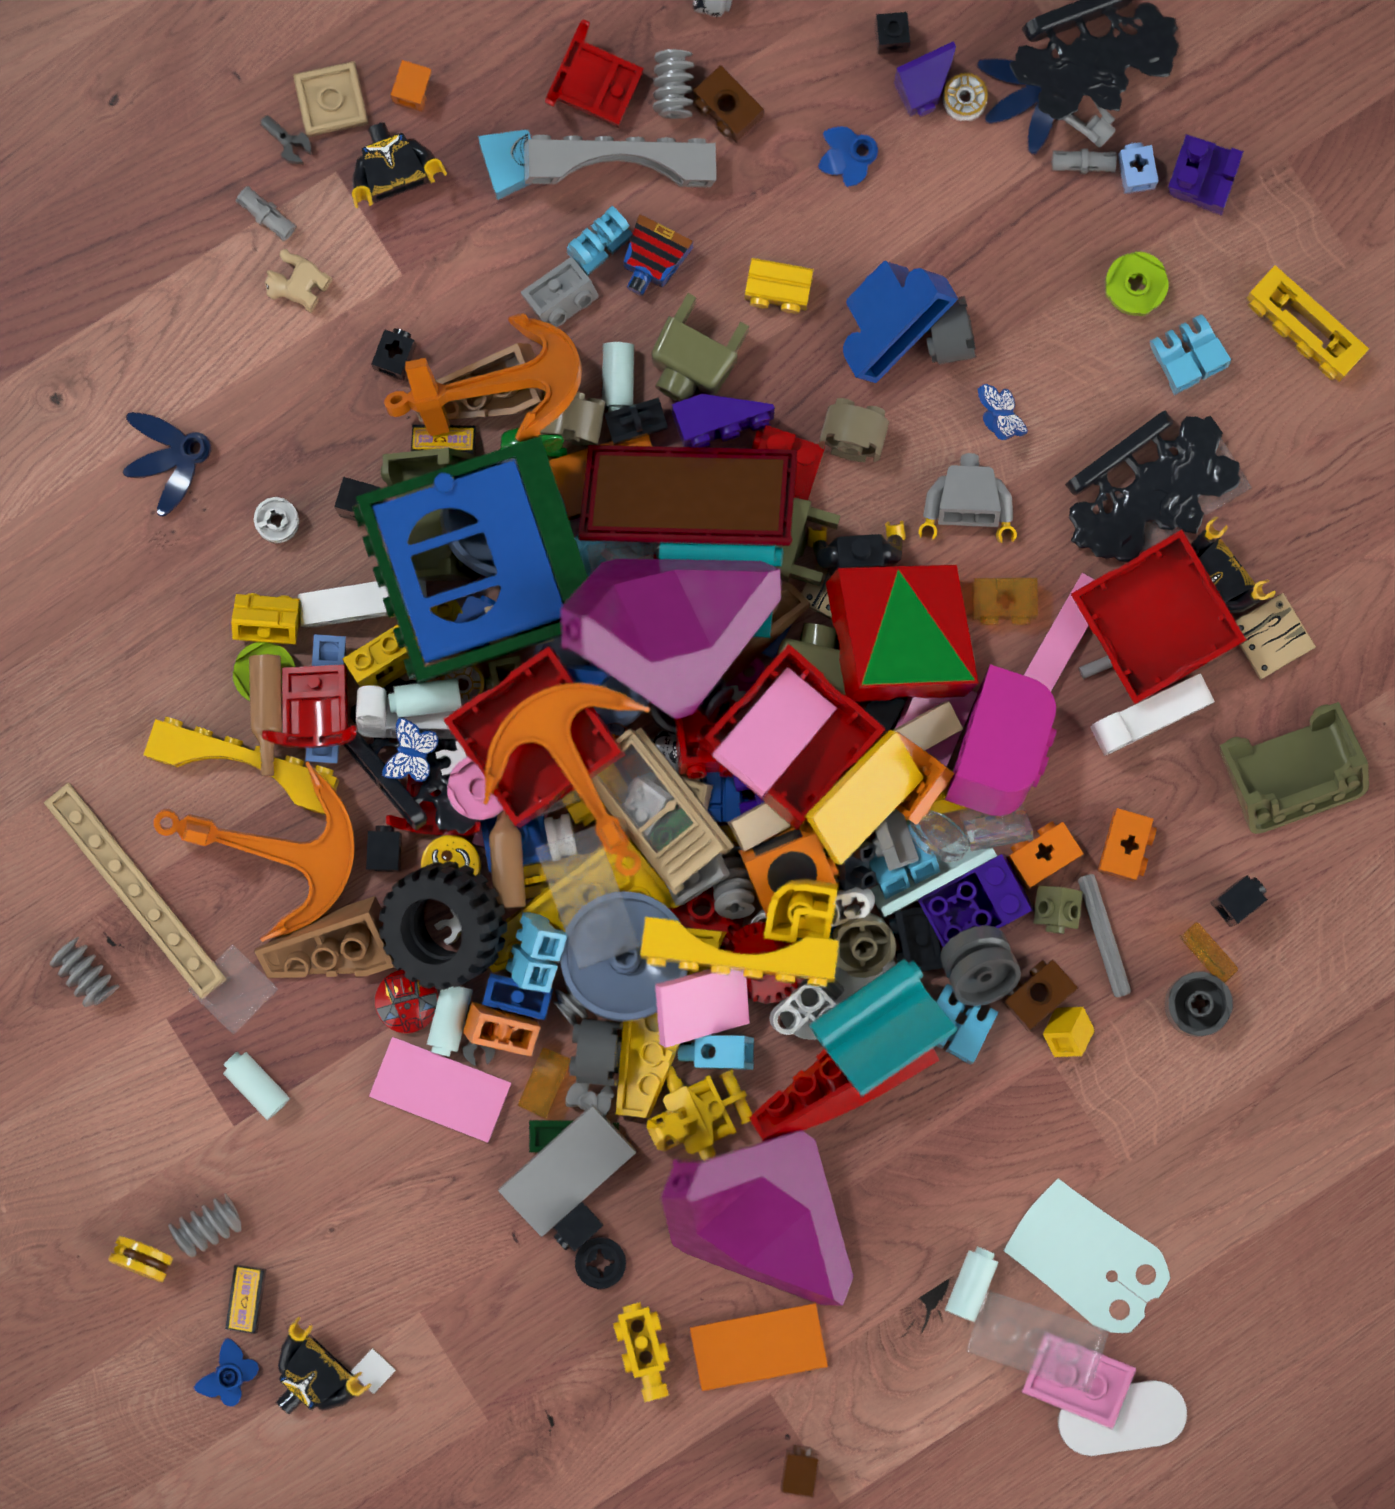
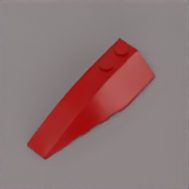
(823, 1095)

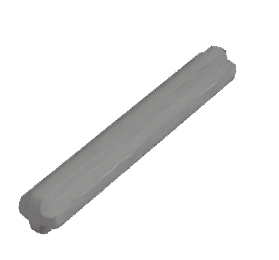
(1104, 935)

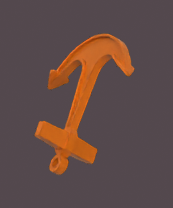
(554, 370)
(547, 721)
(323, 860)

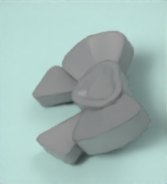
(580, 1097)

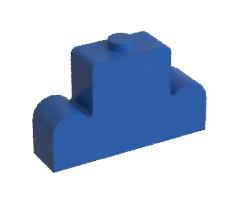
(893, 314)

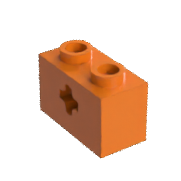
(1125, 826)
(1063, 849)
(501, 1029)

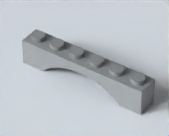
(684, 163)

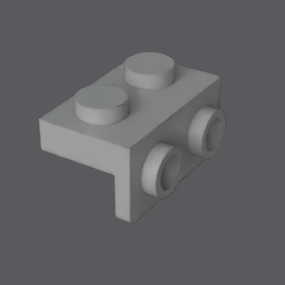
(895, 841)

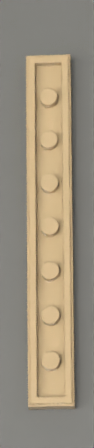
(922, 730)
(135, 890)

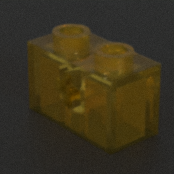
(1019, 590)

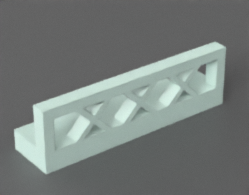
(948, 872)

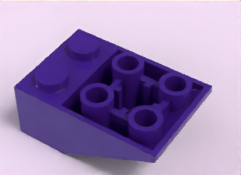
(716, 417)
(978, 898)

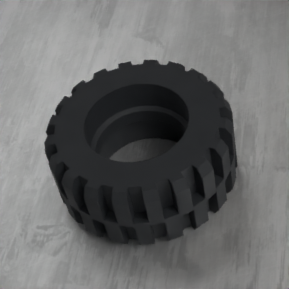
(410, 941)

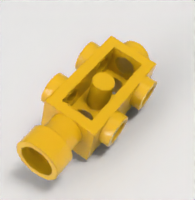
(643, 1341)

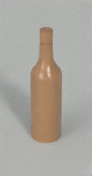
(265, 704)
(507, 863)

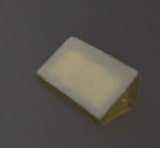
(1208, 952)
(544, 1082)

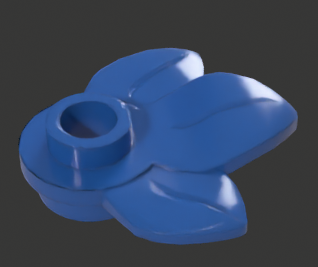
(843, 156)

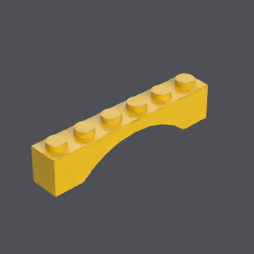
(180, 746)
(807, 959)

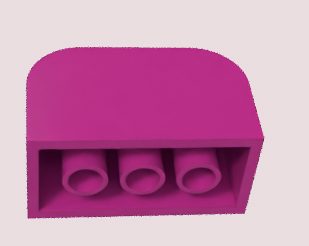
(1003, 743)

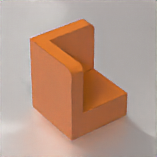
(411, 85)

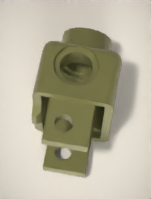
(692, 359)
(801, 514)
(819, 647)

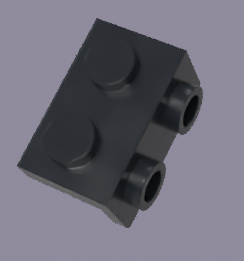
(916, 939)

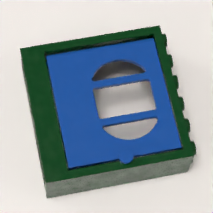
(523, 570)

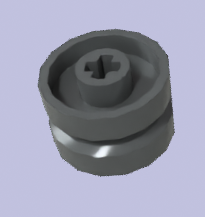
(980, 965)

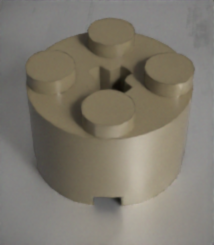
(579, 422)
(854, 431)

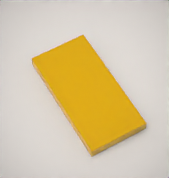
(864, 797)

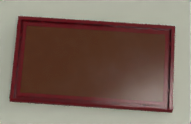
(688, 495)

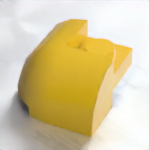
(801, 910)

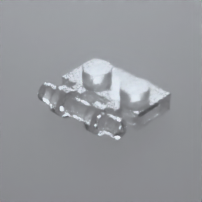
(991, 831)

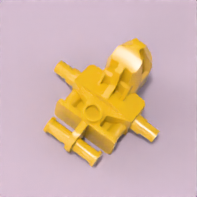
(697, 1114)

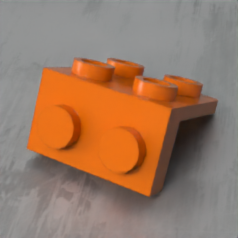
(935, 780)

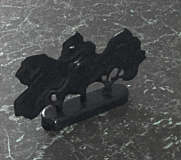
(1093, 63)
(1161, 490)
(367, 757)

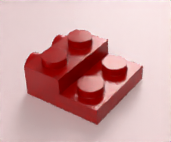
(808, 456)
(691, 755)

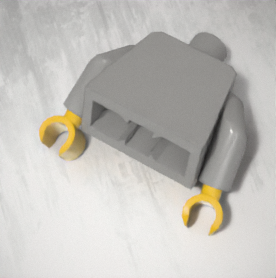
(969, 498)

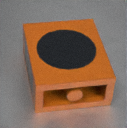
(786, 858)

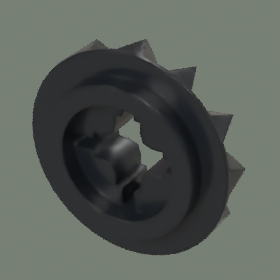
(612, 1272)

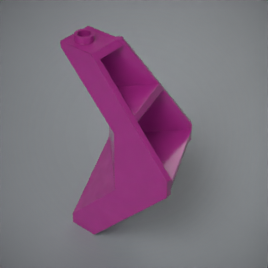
(669, 623)
(762, 1217)

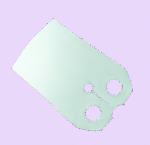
(1073, 1248)

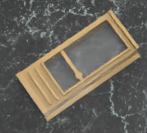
(659, 811)

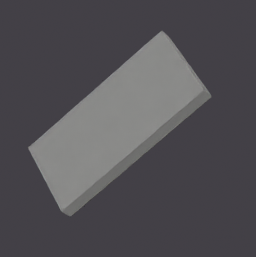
(567, 1170)

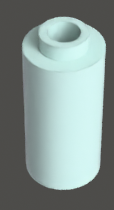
(618, 375)
(425, 698)
(449, 1020)
(255, 1084)
(972, 1284)

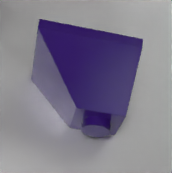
(924, 79)

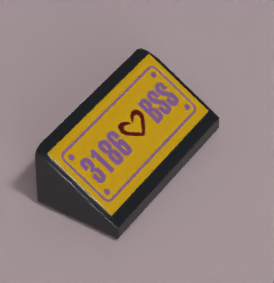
(459, 438)
(245, 1299)

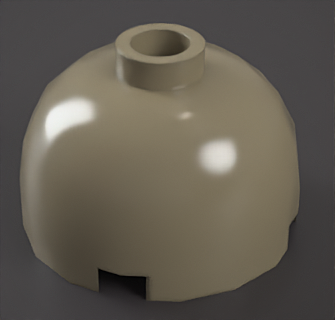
(864, 946)

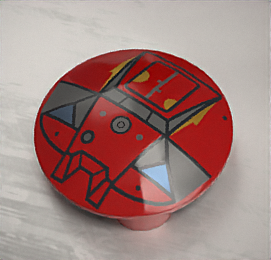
(405, 1004)

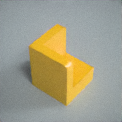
(1068, 1032)

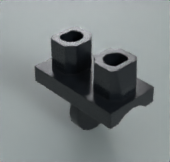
(636, 421)
(855, 869)

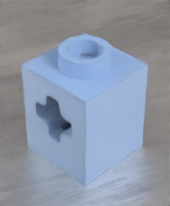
(1132, 179)

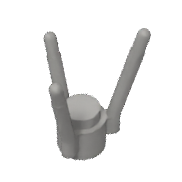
(1097, 128)

